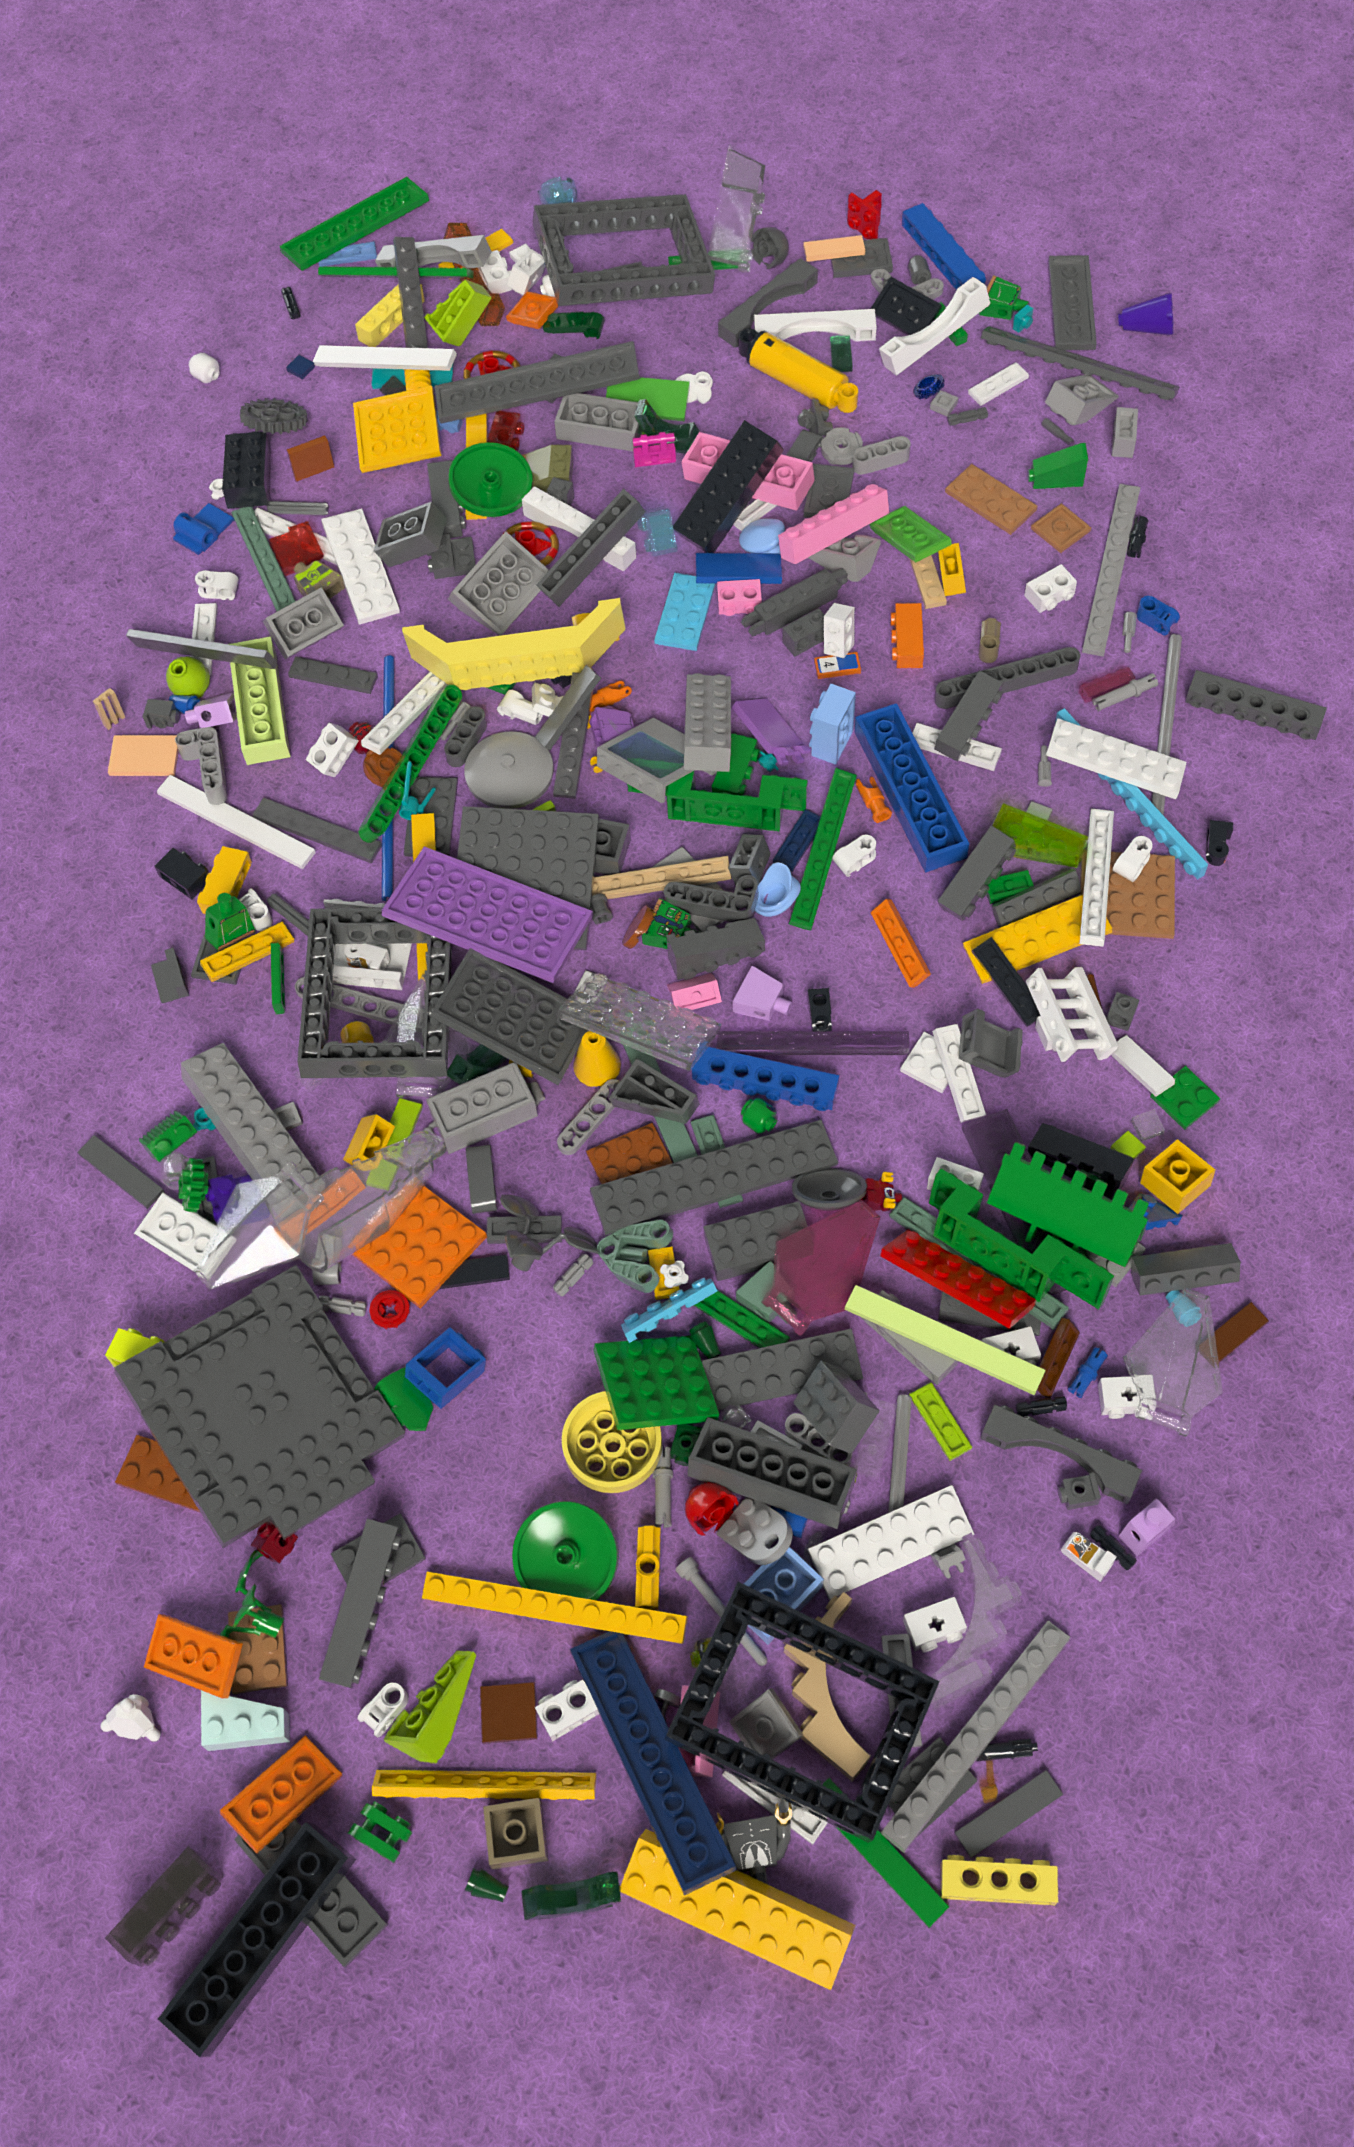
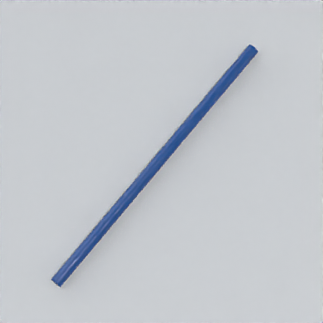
(387, 836)

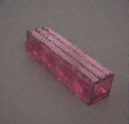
(1105, 684)

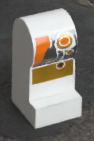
(366, 956)
(1088, 1555)

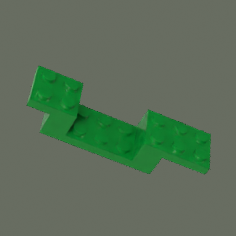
(735, 810)
(1027, 1272)

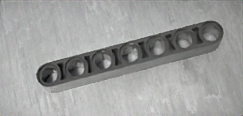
(1013, 675)

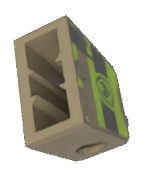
(316, 576)

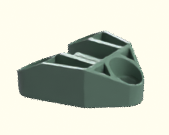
(631, 1248)

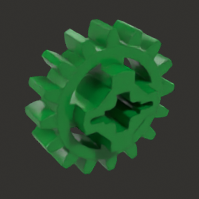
(193, 1185)

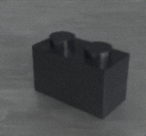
(182, 872)

